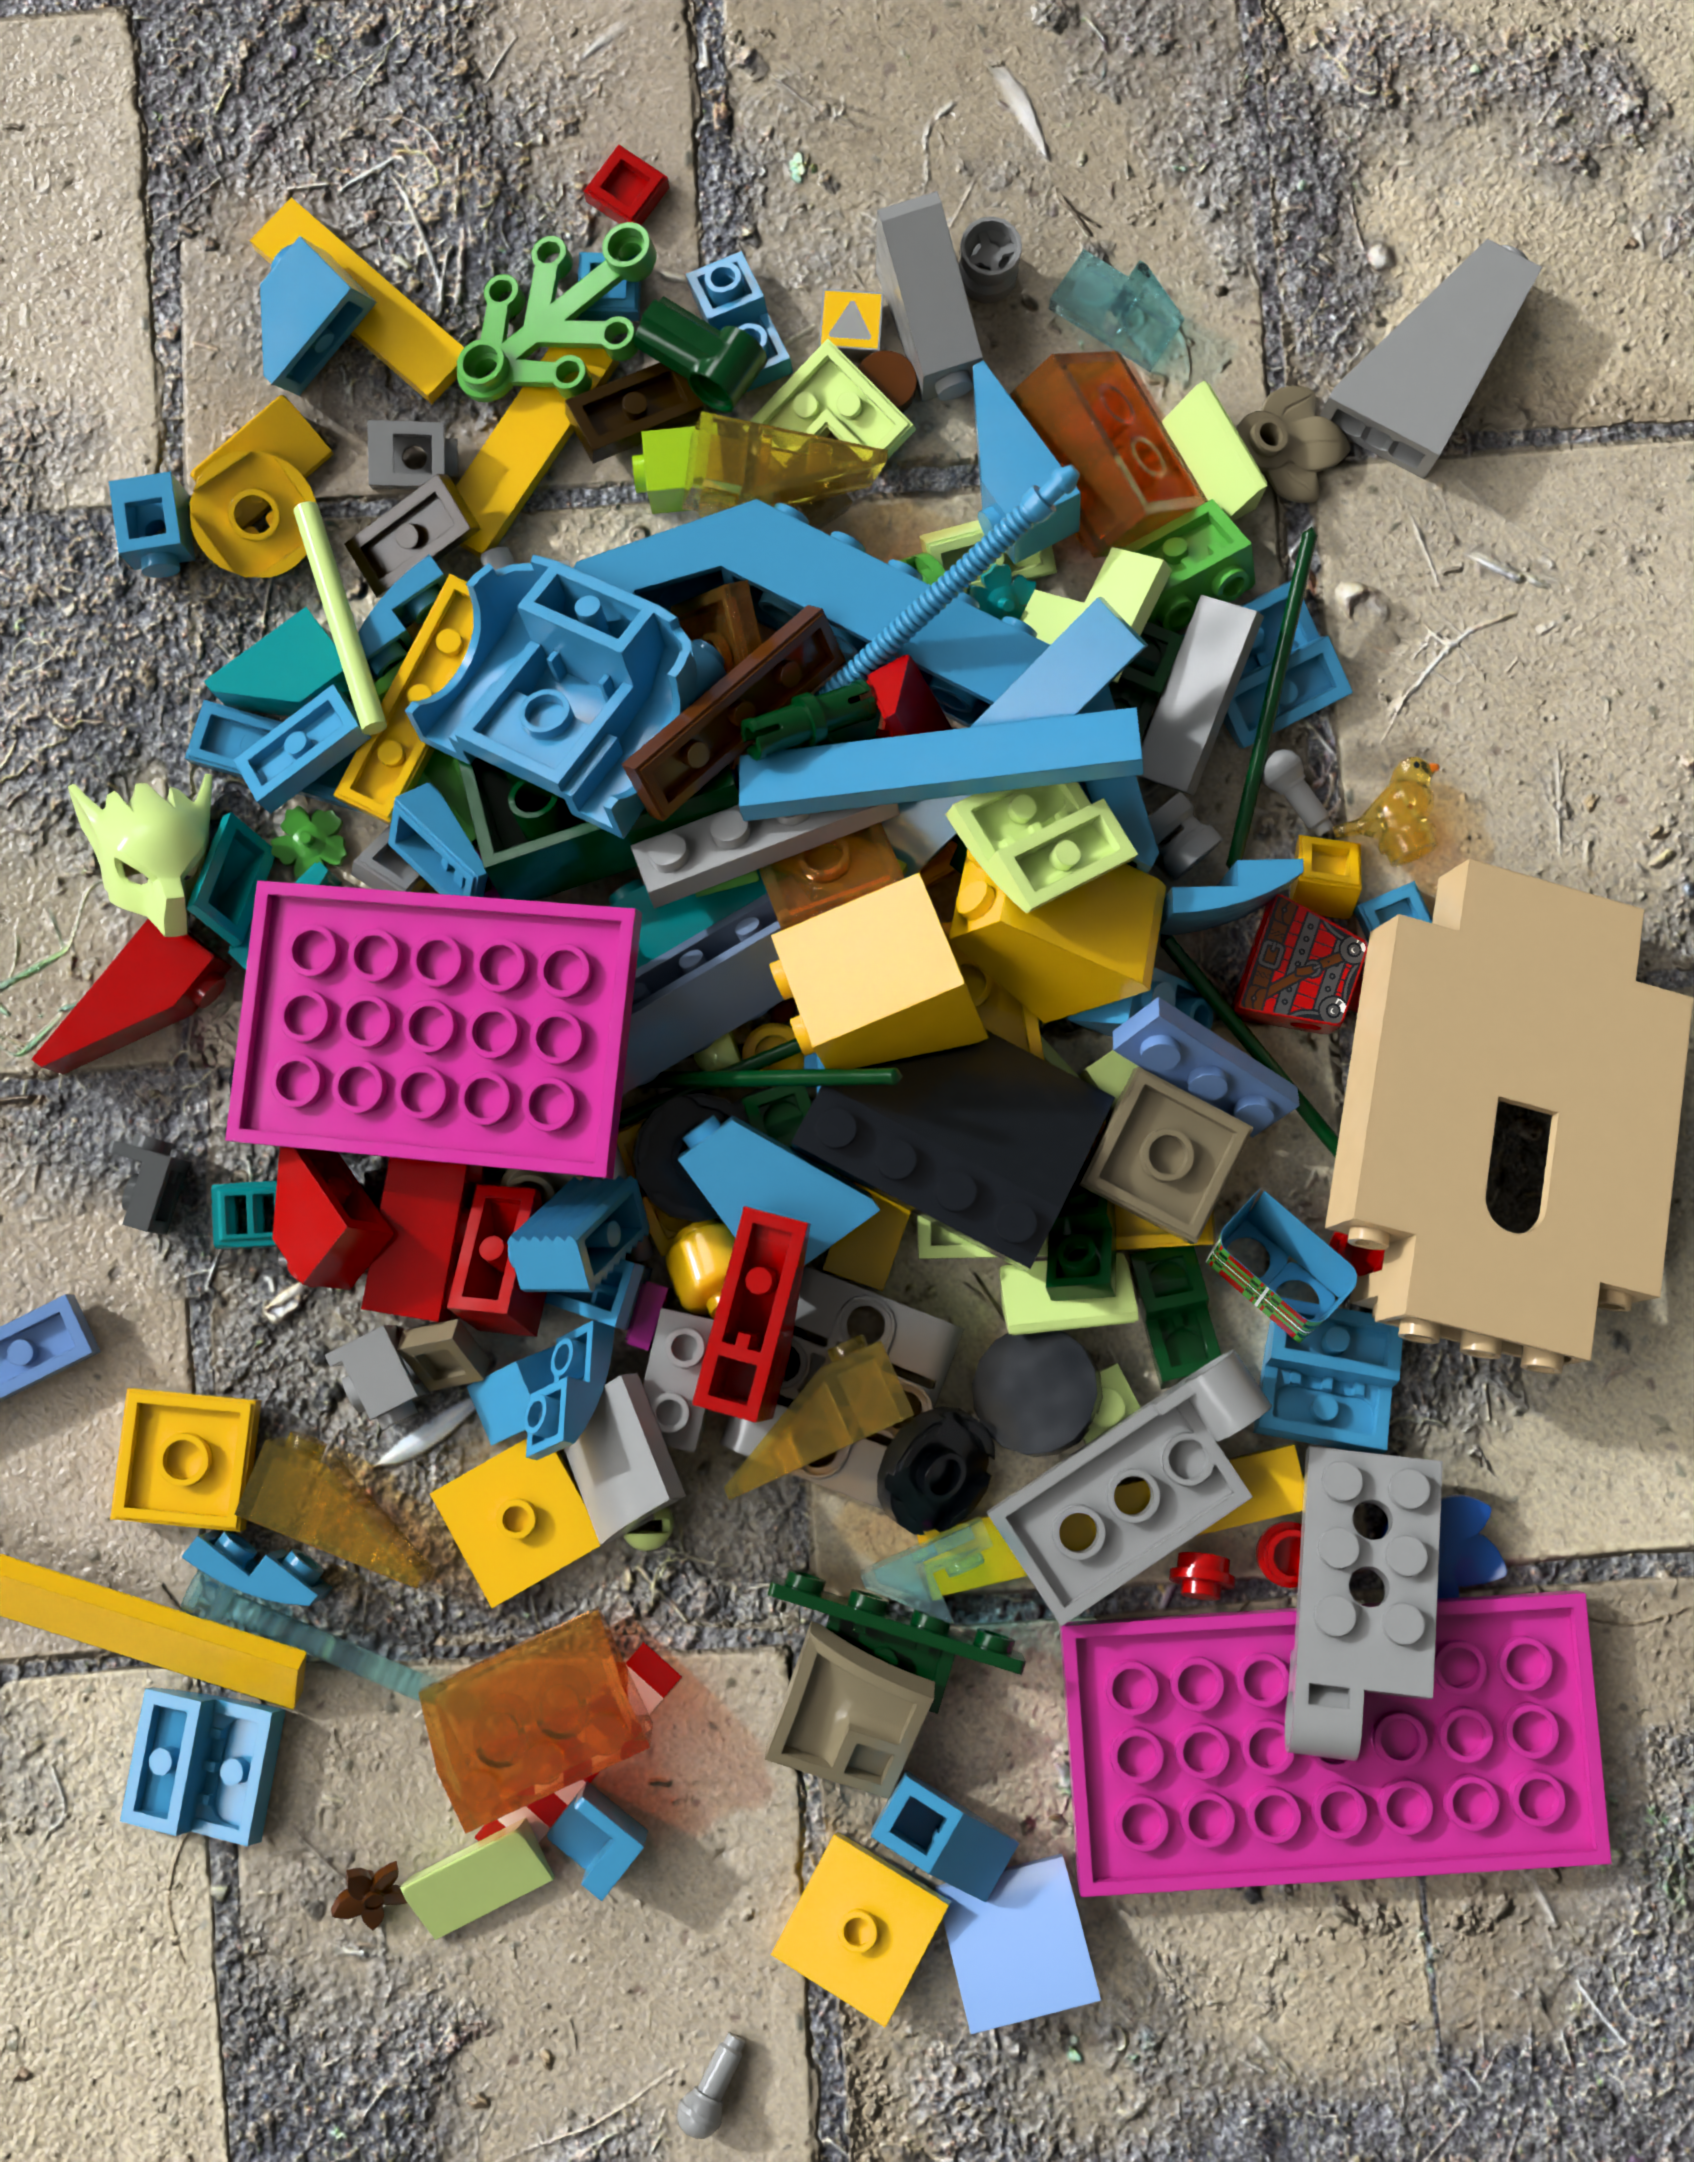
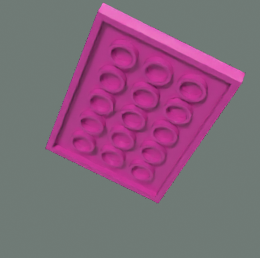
(435, 1027)

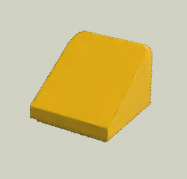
(1330, 876)

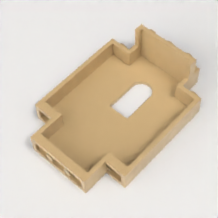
(1532, 1005)

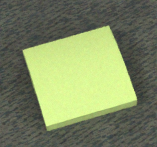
(1041, 840)

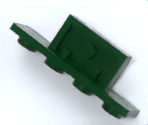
(913, 1644)

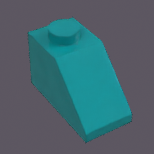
(281, 670)

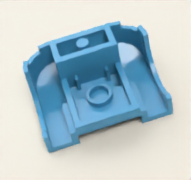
(566, 685)

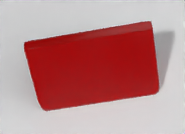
(906, 699)

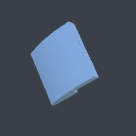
(1021, 1948)

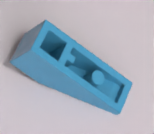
(1011, 463)

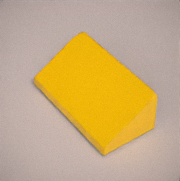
(281, 433)

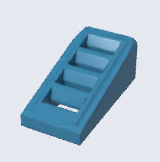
(435, 843)

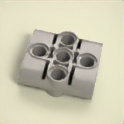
(911, 1342)

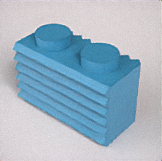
(579, 1235)

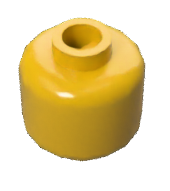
(699, 1265)

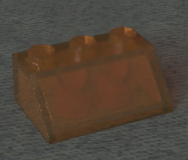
(1106, 428)
(534, 1719)

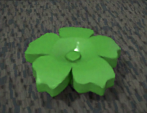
(309, 840)

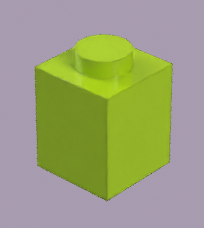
(663, 468)

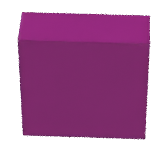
(646, 1314)

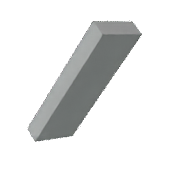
(1198, 693)

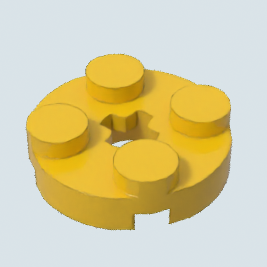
(216, 508)

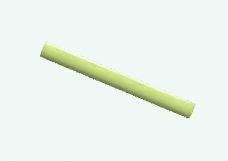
(340, 618)

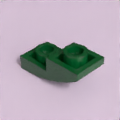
(1082, 1248)

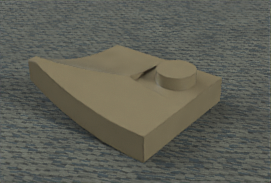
(848, 1715)

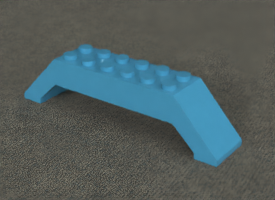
(790, 565)

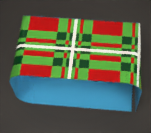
(1283, 1237)

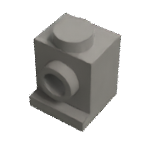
(392, 438)
(379, 1376)

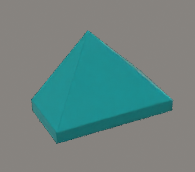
(229, 878)

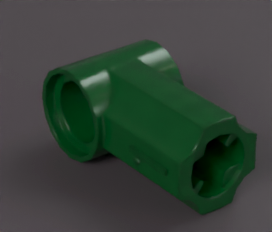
(714, 361)

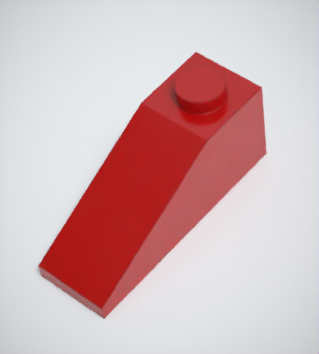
(139, 993)
(754, 1318)

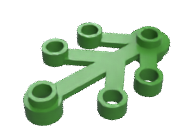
(551, 321)

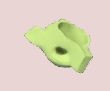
(149, 838)

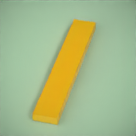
(1269, 1475)
(151, 1632)

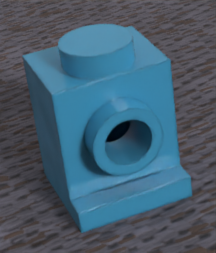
(140, 510)

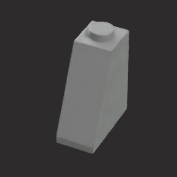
(927, 296)

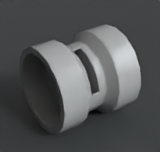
(996, 247)
(1190, 844)

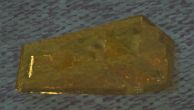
(748, 461)
(835, 1409)
(325, 1506)

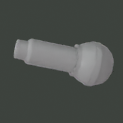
(1286, 775)
(701, 2109)

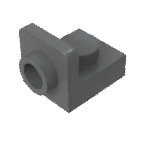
(154, 1192)

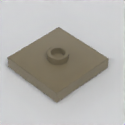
(1165, 1155)

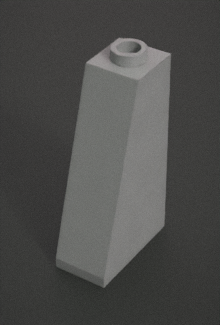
(1425, 371)

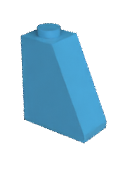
(750, 1169)

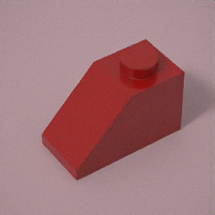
(325, 1219)
(485, 1282)

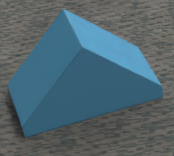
(612, 1301)
(506, 1394)

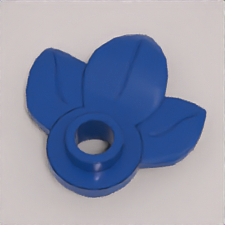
(1464, 1552)

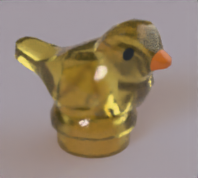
(1400, 814)

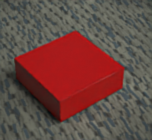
(626, 188)

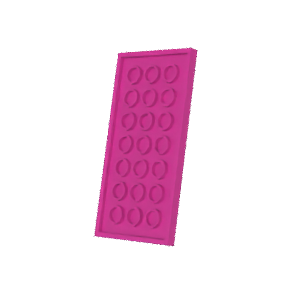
(1191, 1777)

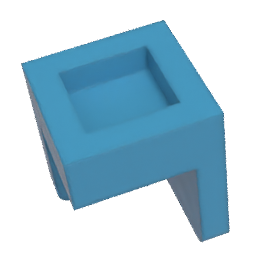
(598, 1838)

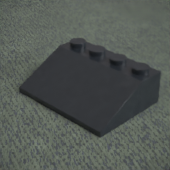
(966, 1140)

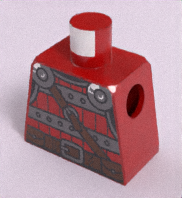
(1300, 971)

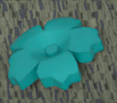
(1002, 592)

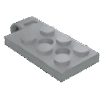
(1167, 1446)
(1338, 1642)

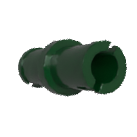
(808, 719)

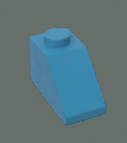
(306, 313)

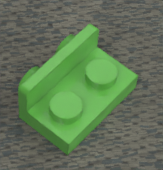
(1205, 558)

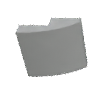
(623, 1462)

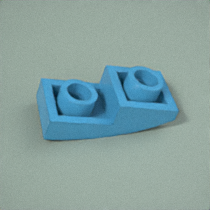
(731, 297)
(406, 602)
(565, 1407)
(278, 1577)

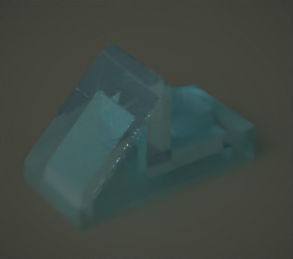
(1117, 309)
(909, 1573)

